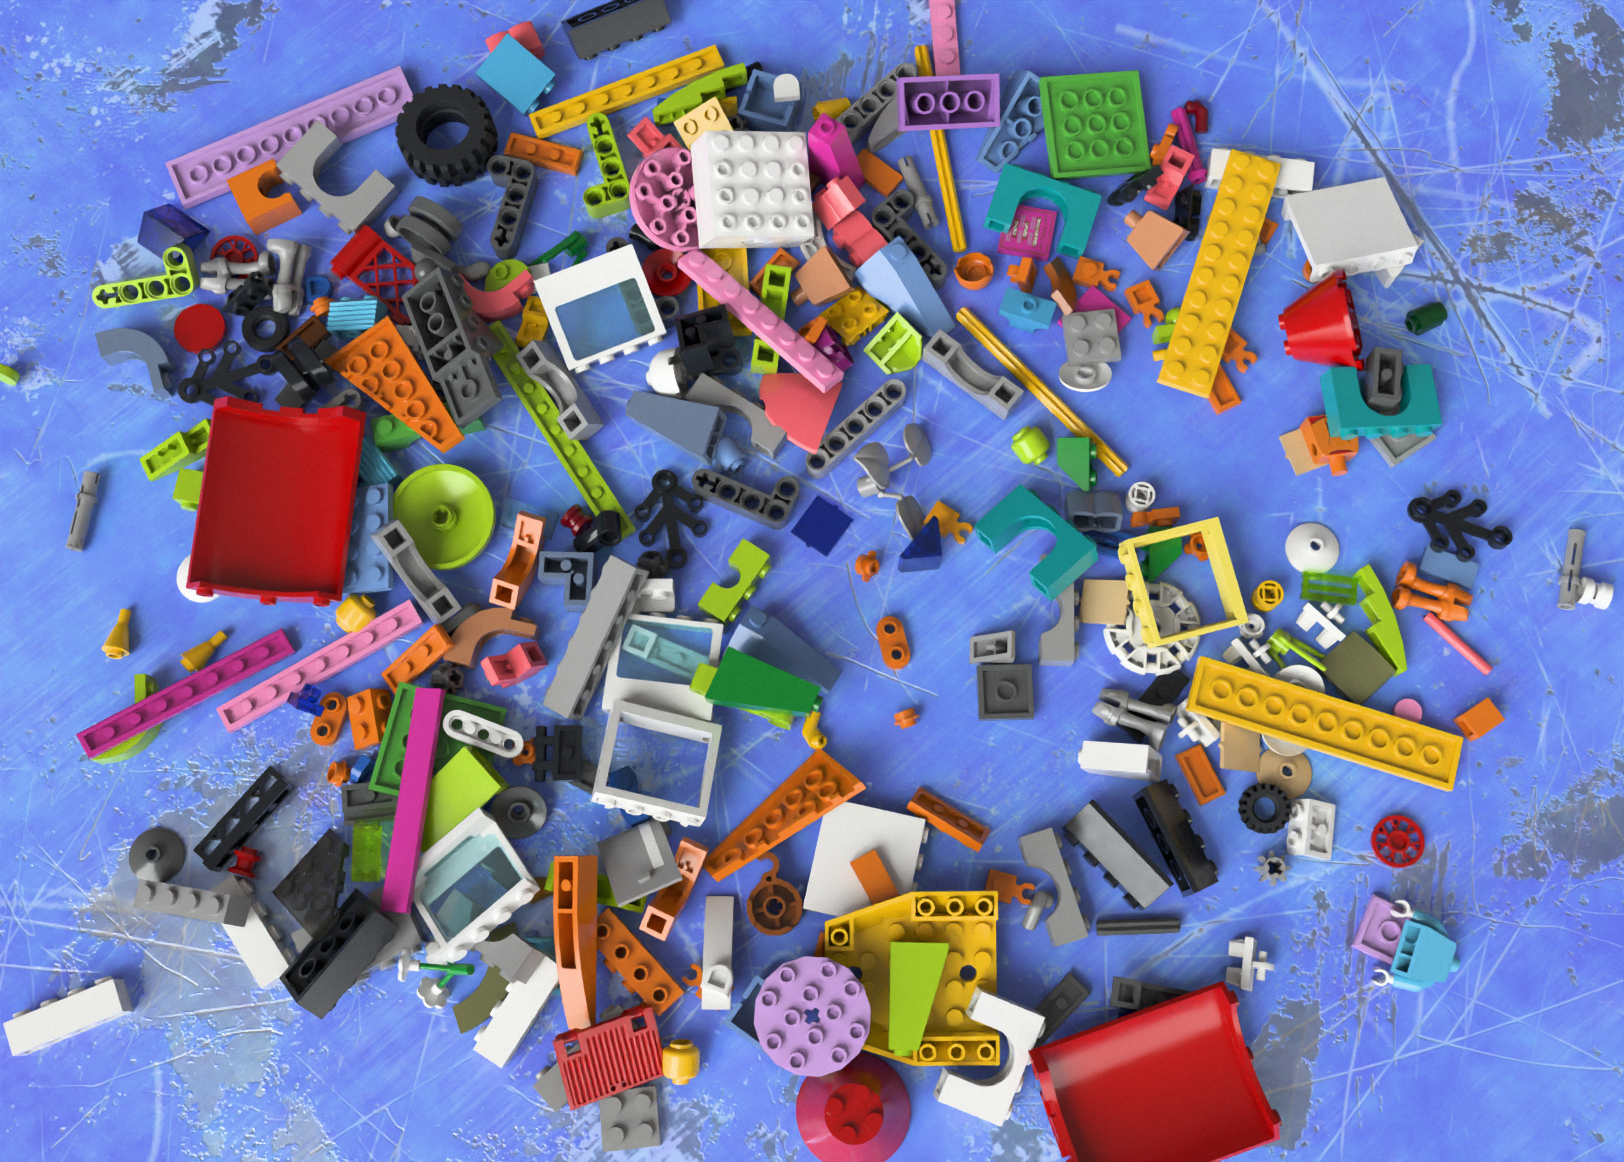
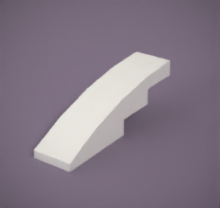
(717, 944)

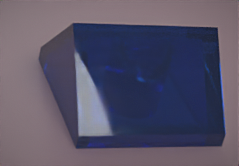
(169, 226)
(924, 550)

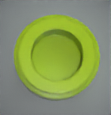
(8, 375)

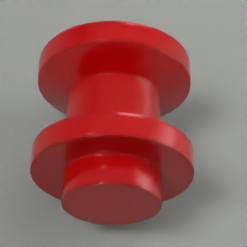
(245, 862)

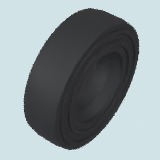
(261, 314)

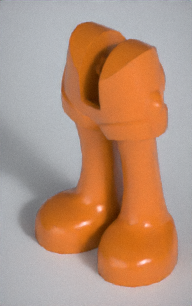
(1447, 595)

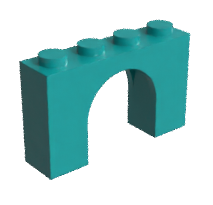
(1076, 205)
(1351, 417)
(1025, 511)

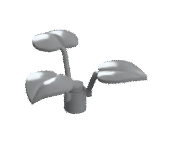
(875, 462)

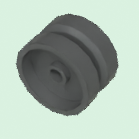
(429, 225)

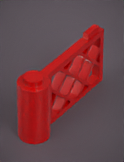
(359, 255)

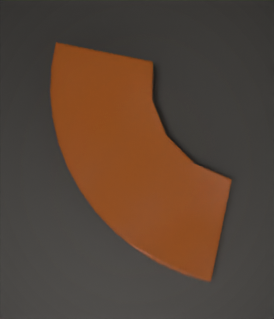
(1062, 286)

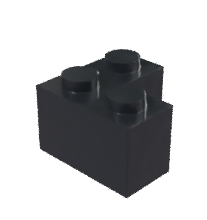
(700, 334)

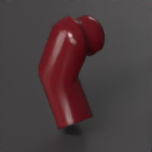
(1200, 112)

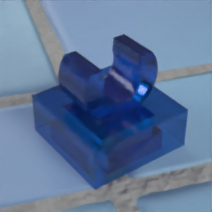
(307, 700)

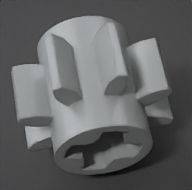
(1264, 867)

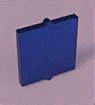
(822, 526)

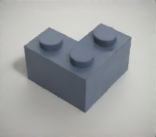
(574, 571)

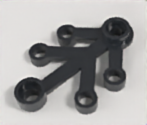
(222, 378)
(670, 513)
(1454, 524)

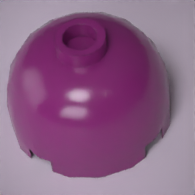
(833, 350)

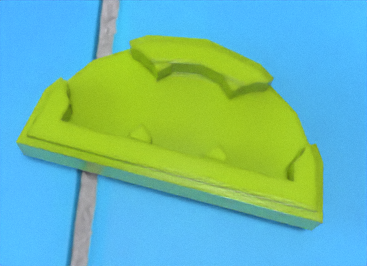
(503, 274)

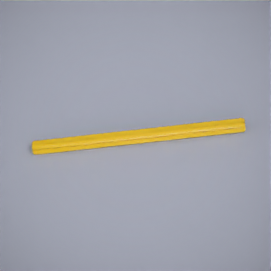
(943, 165)
(1039, 389)

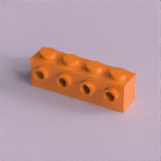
(635, 964)

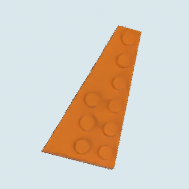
(391, 375)

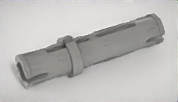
(922, 201)
(81, 518)
(1568, 598)

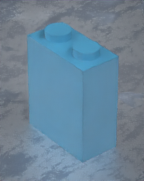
(516, 75)

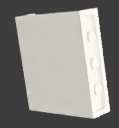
(1351, 228)
(851, 833)

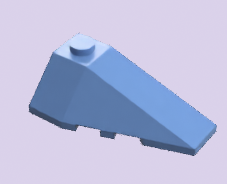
(1019, 121)
(902, 285)
(778, 646)

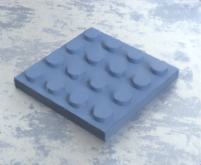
(366, 565)

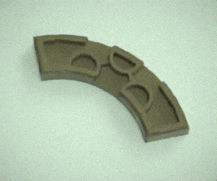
(479, 1004)

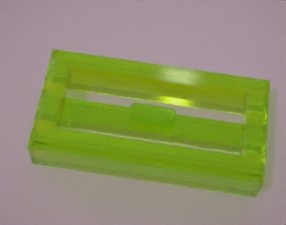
(1305, 586)

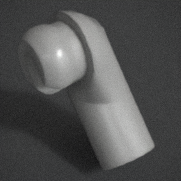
(475, 271)
(1035, 909)

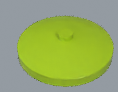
(446, 514)

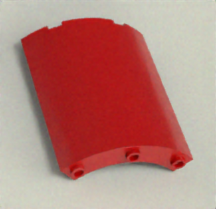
(276, 503)
(1157, 1085)

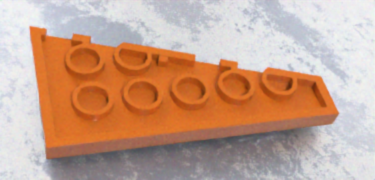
(800, 800)

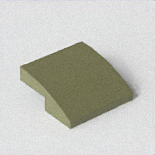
(1356, 669)

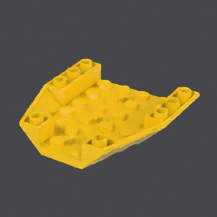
(950, 917)

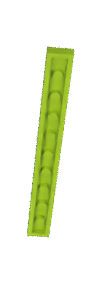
(545, 416)

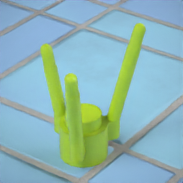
(1282, 642)

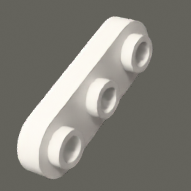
(473, 725)

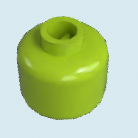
(1030, 445)

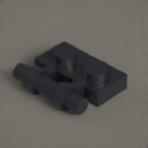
(1130, 188)
(566, 753)

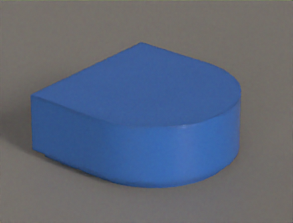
(317, 287)
(362, 768)

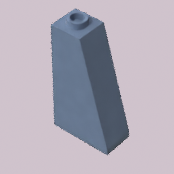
(681, 423)

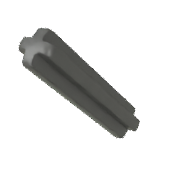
(1137, 926)

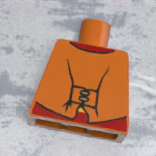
(1326, 448)

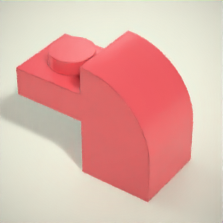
(650, 139)
(1175, 170)
(514, 666)

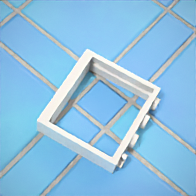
(666, 723)

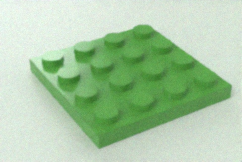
(1094, 124)
(391, 755)

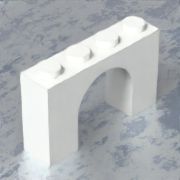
(992, 1097)

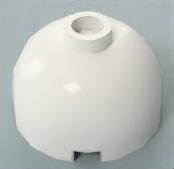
(669, 374)

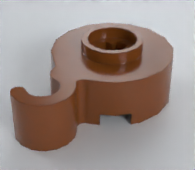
(774, 889)

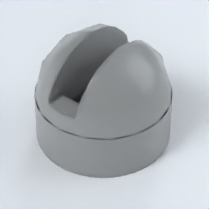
(390, 226)

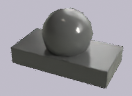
(428, 260)

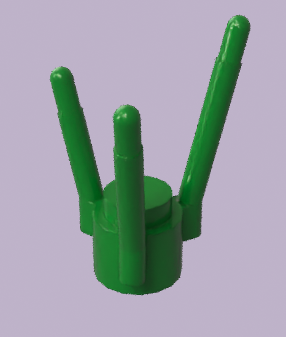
(572, 245)

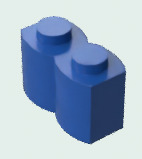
(627, 780)

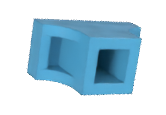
(1026, 310)

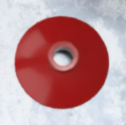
(661, 263)

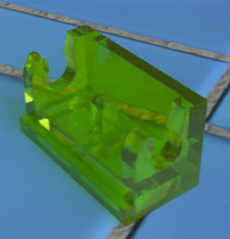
(366, 851)

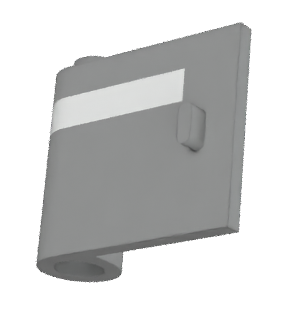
(639, 861)

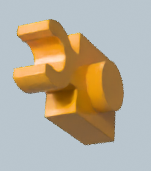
(948, 522)

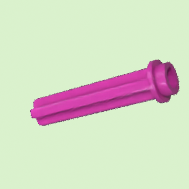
(1187, 142)

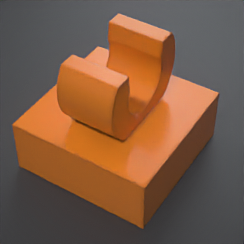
(1024, 274)

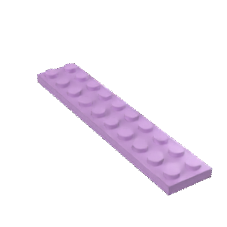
(345, 113)

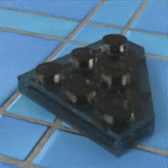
(315, 884)

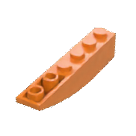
(576, 936)

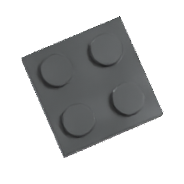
(1005, 692)

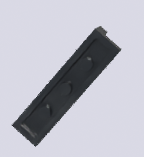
(248, 823)

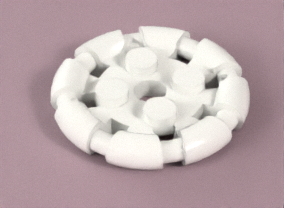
(1168, 624)

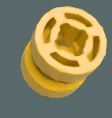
(1263, 600)

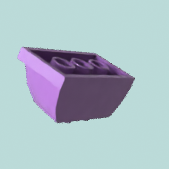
(948, 102)

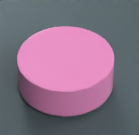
(1408, 710)

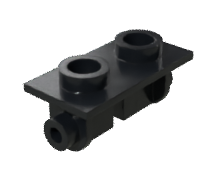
(1187, 204)
(247, 296)

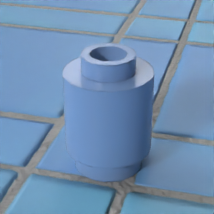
(730, 455)

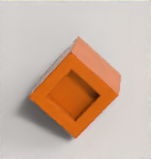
(1479, 720)

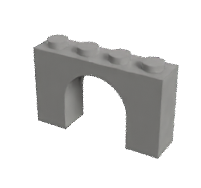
(303, 165)
(408, 935)

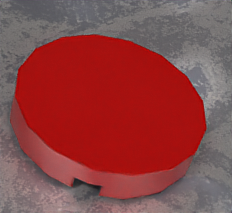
(200, 328)

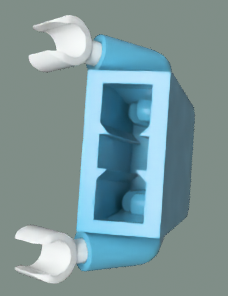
(1422, 953)

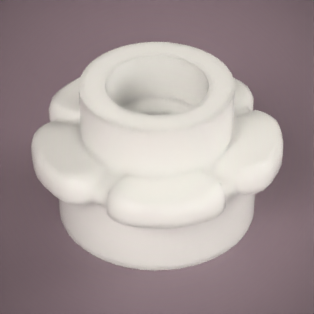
(1258, 624)

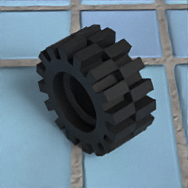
(1282, 808)

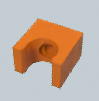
(251, 195)

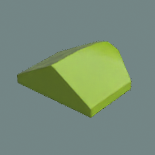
(896, 346)

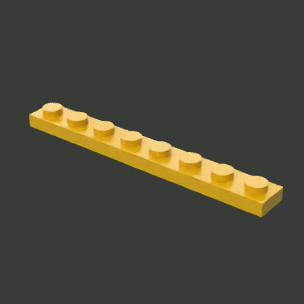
(626, 92)

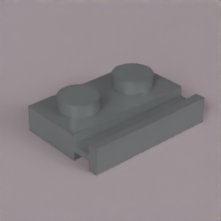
(366, 804)

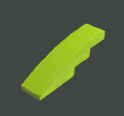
(698, 93)
(177, 451)
(1384, 629)

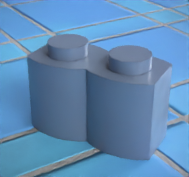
(1094, 511)

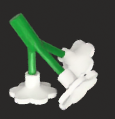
(432, 990)

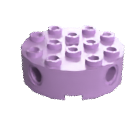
(782, 1016)

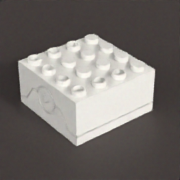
(752, 189)

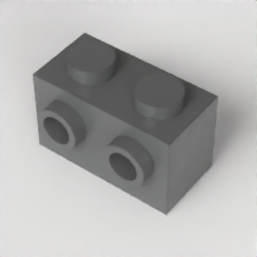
(1383, 378)

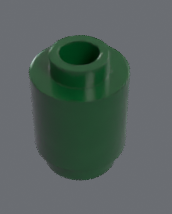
(1425, 318)

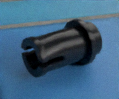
(638, 235)

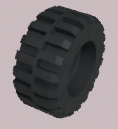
(440, 107)

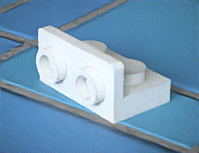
(656, 596)
(1311, 829)

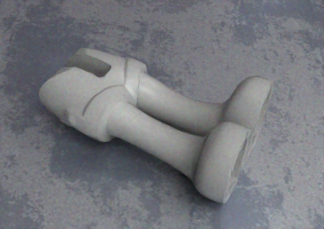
(225, 270)
(288, 291)
(1114, 712)

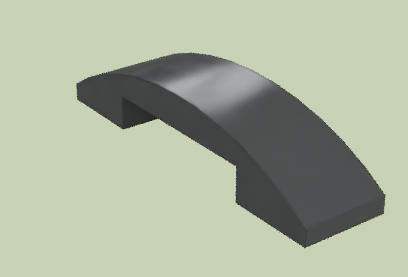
(1140, 995)

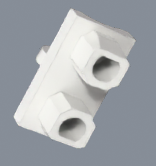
(1331, 632)
(1240, 651)
(1197, 726)
(1247, 950)

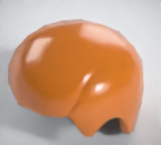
(974, 271)

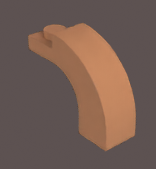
(482, 627)

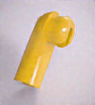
(811, 732)

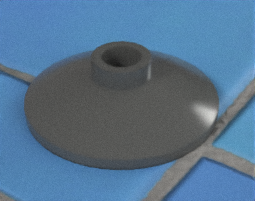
(523, 823)
(169, 855)

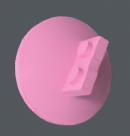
(665, 199)

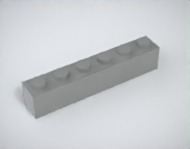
(595, 638)

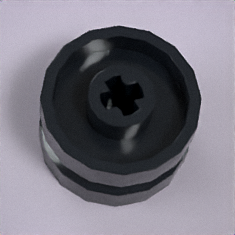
(302, 368)

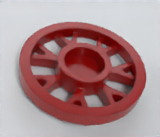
(234, 254)
(1397, 841)

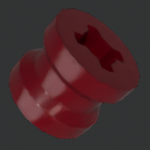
(576, 520)

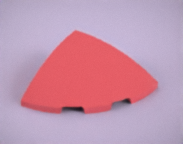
(798, 407)

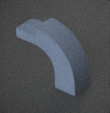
(129, 344)

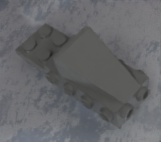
(454, 344)

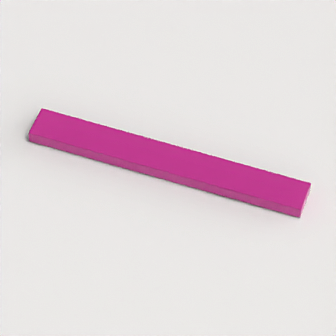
(185, 694)
(413, 801)

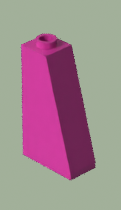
(832, 152)

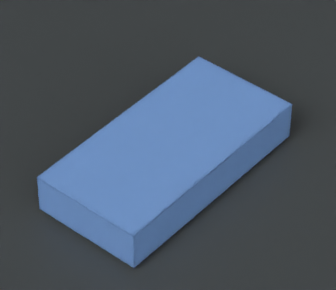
(1447, 568)

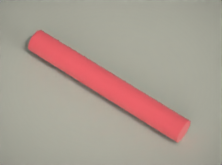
(1457, 643)

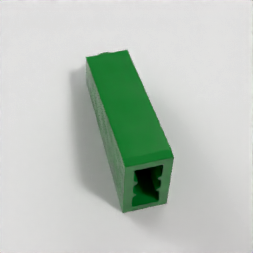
(761, 687)

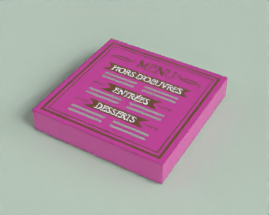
(1029, 233)

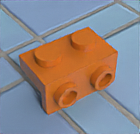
(369, 716)

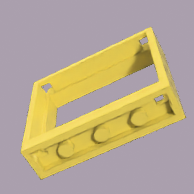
(1222, 571)

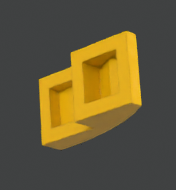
(534, 323)

